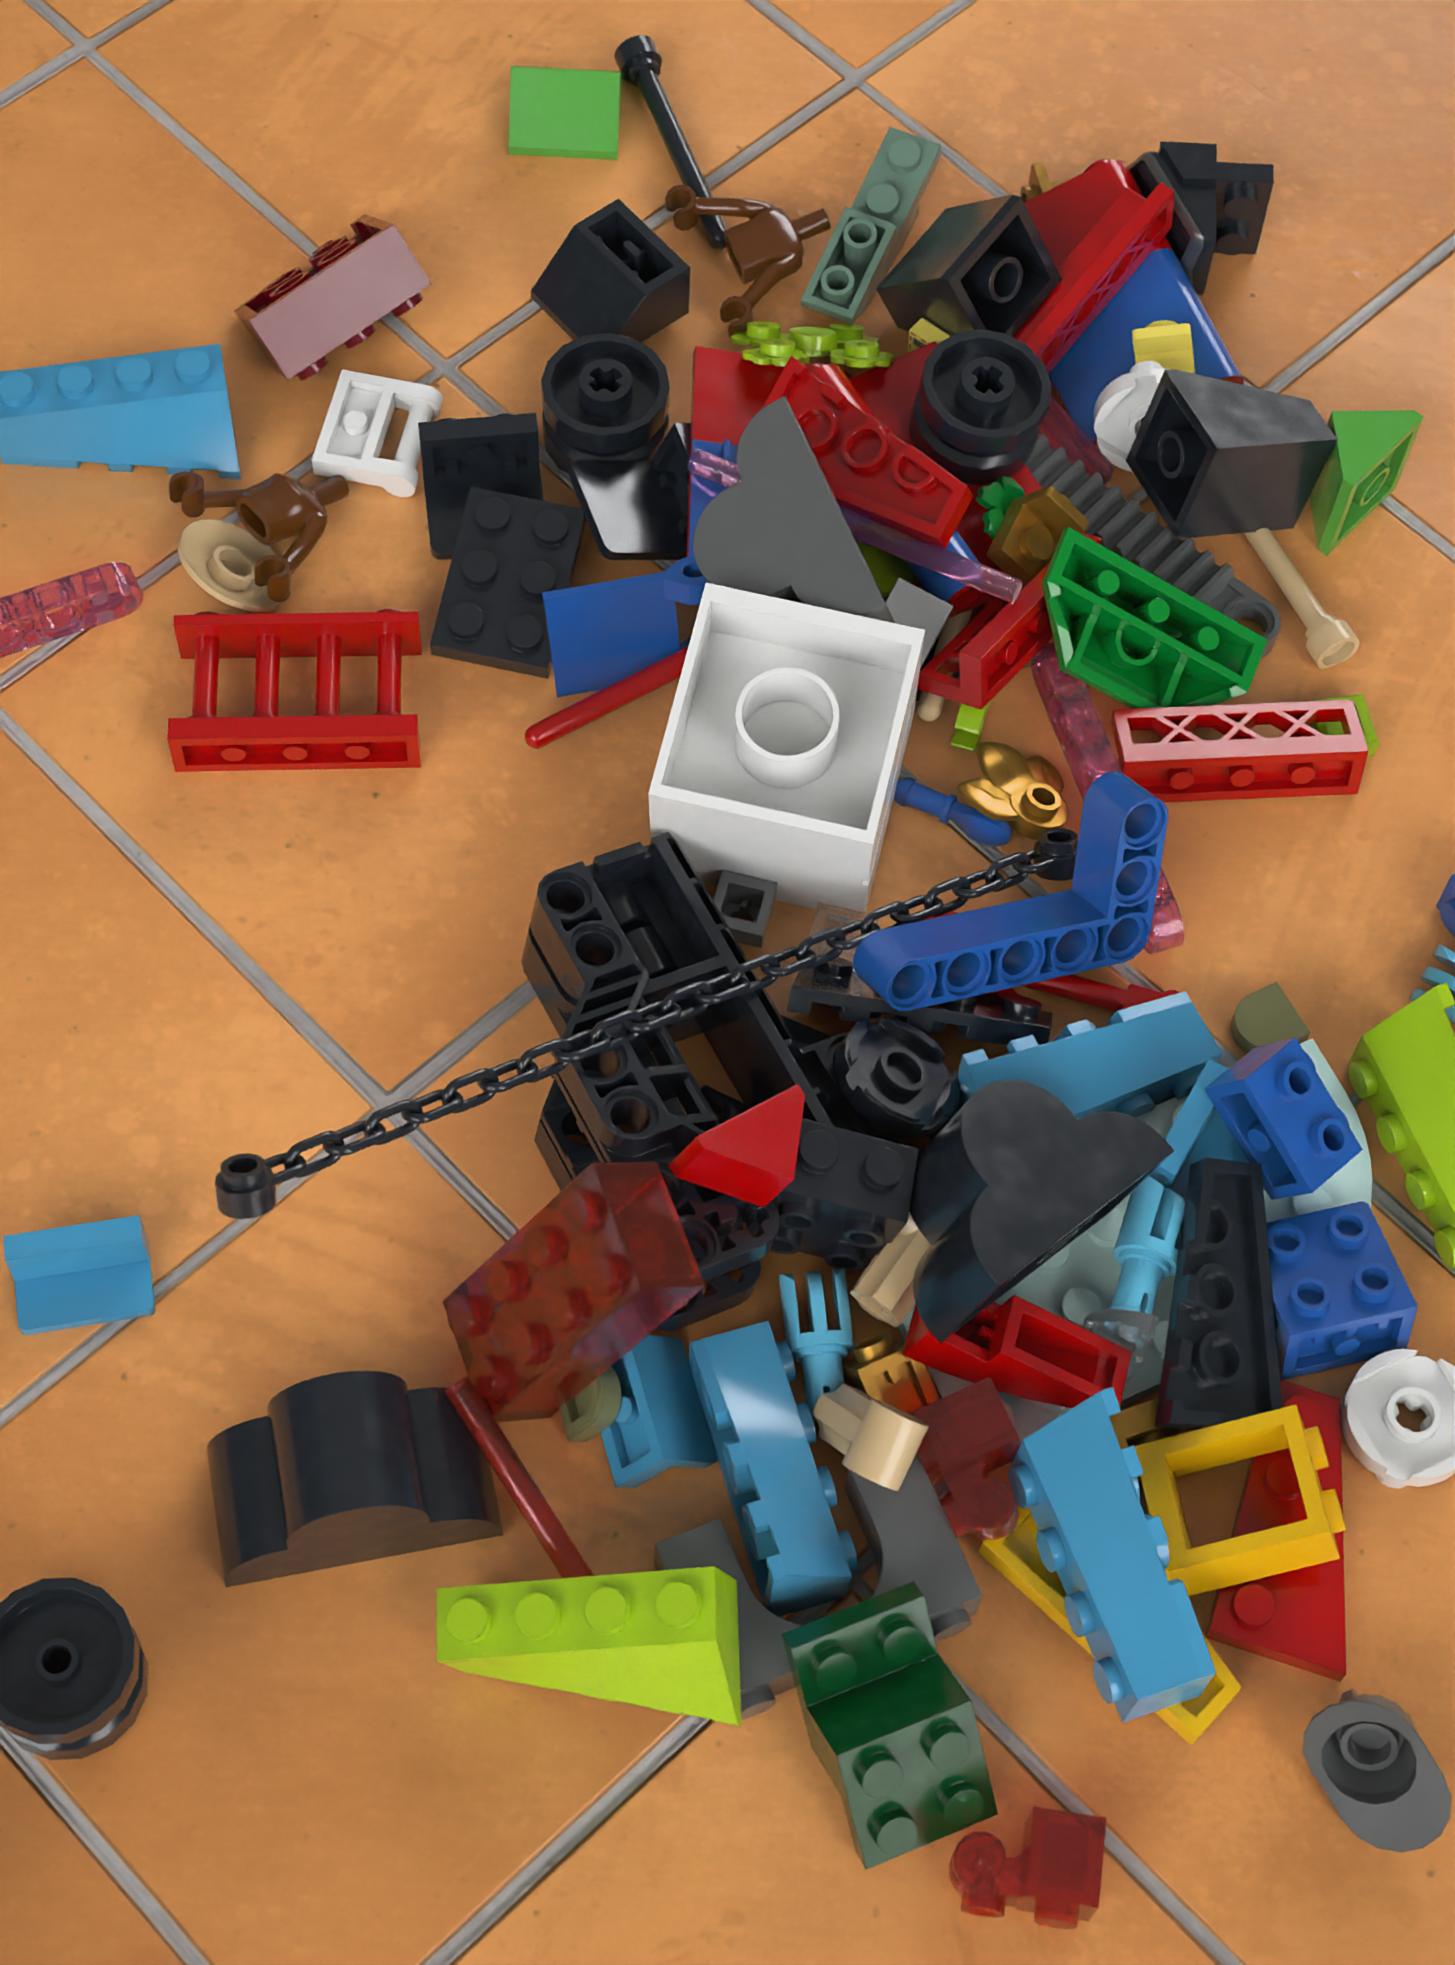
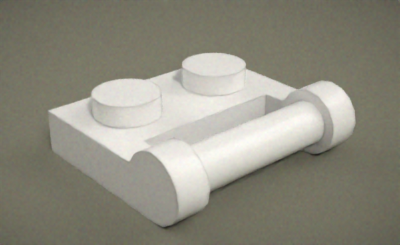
(358, 427)

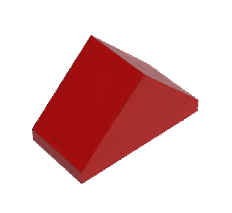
(750, 1153)

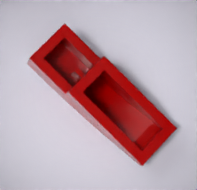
(1024, 1354)

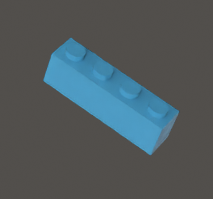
(122, 413)
(1125, 1067)
(770, 1470)
(1111, 1560)

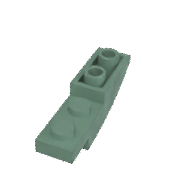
(873, 228)

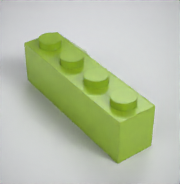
(1410, 1084)
(615, 1637)

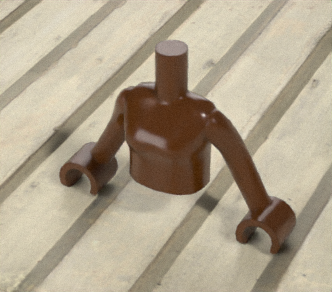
(760, 249)
(271, 513)

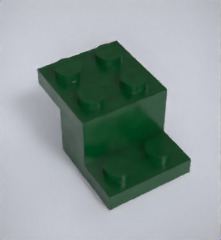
(890, 1724)

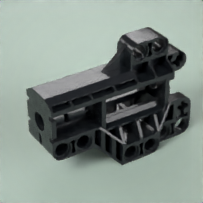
(628, 938)

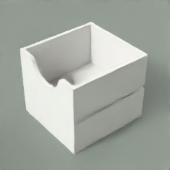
(786, 744)

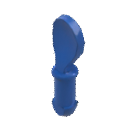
(946, 807)

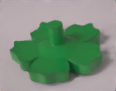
(997, 498)

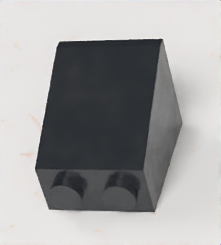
(973, 270)
(1227, 455)

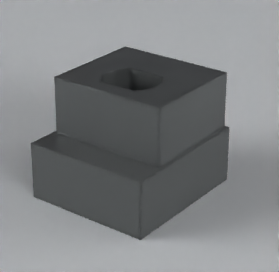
(749, 900)

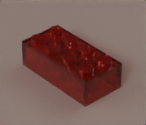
(573, 1290)

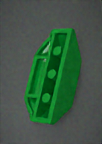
(1140, 634)

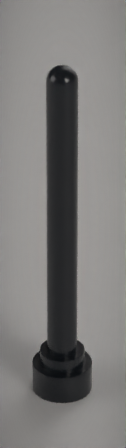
(641, 66)

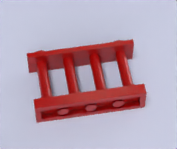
(296, 742)

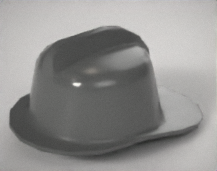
(1378, 1772)

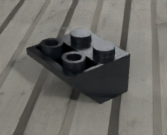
(614, 278)

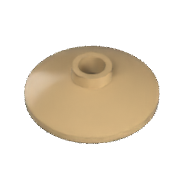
(223, 563)

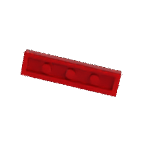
(1098, 271)
(992, 647)
(1243, 761)

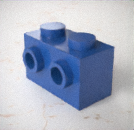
(1284, 1118)

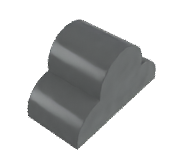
(783, 526)

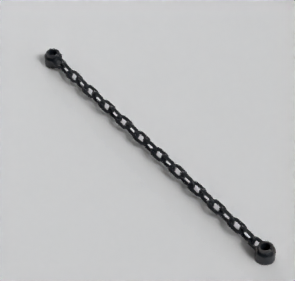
(248, 1184)

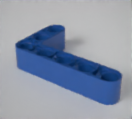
(1041, 937)

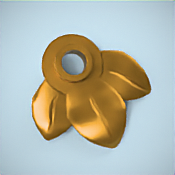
(1016, 790)

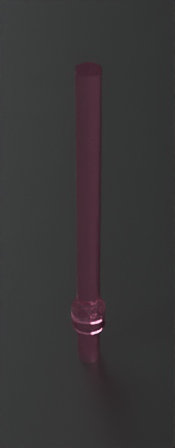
(887, 538)

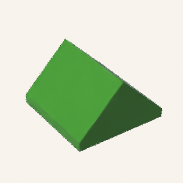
(564, 112)
(1360, 469)

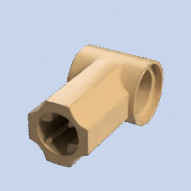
(887, 1282)
(870, 1433)

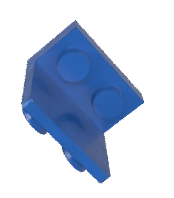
(1335, 1290)

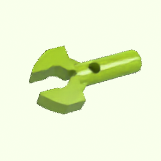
(969, 727)

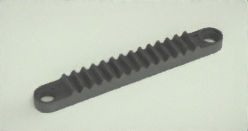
(1147, 543)

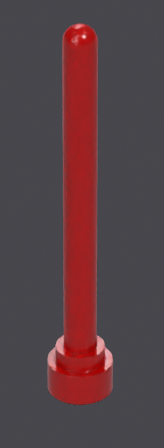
(606, 700)

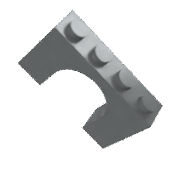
(908, 1544)

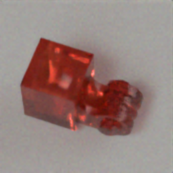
(966, 1441)
(1052, 1876)

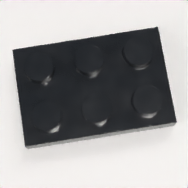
(495, 583)

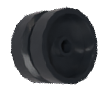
(604, 401)
(980, 405)
(98, 1693)

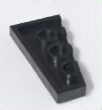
(977, 1017)
(1222, 1316)

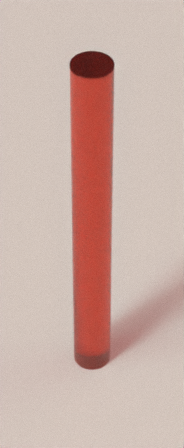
(517, 1480)

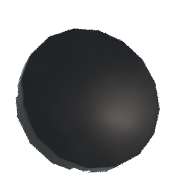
(896, 1077)

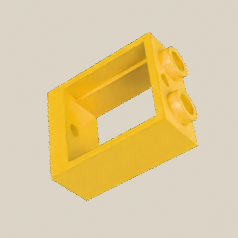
(1257, 1553)

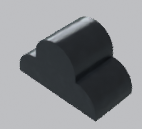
(1012, 1190)
(347, 1477)

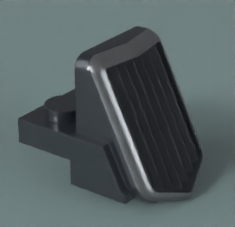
(1215, 203)

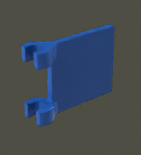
(617, 626)

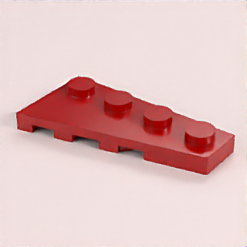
(869, 465)
(1299, 1612)

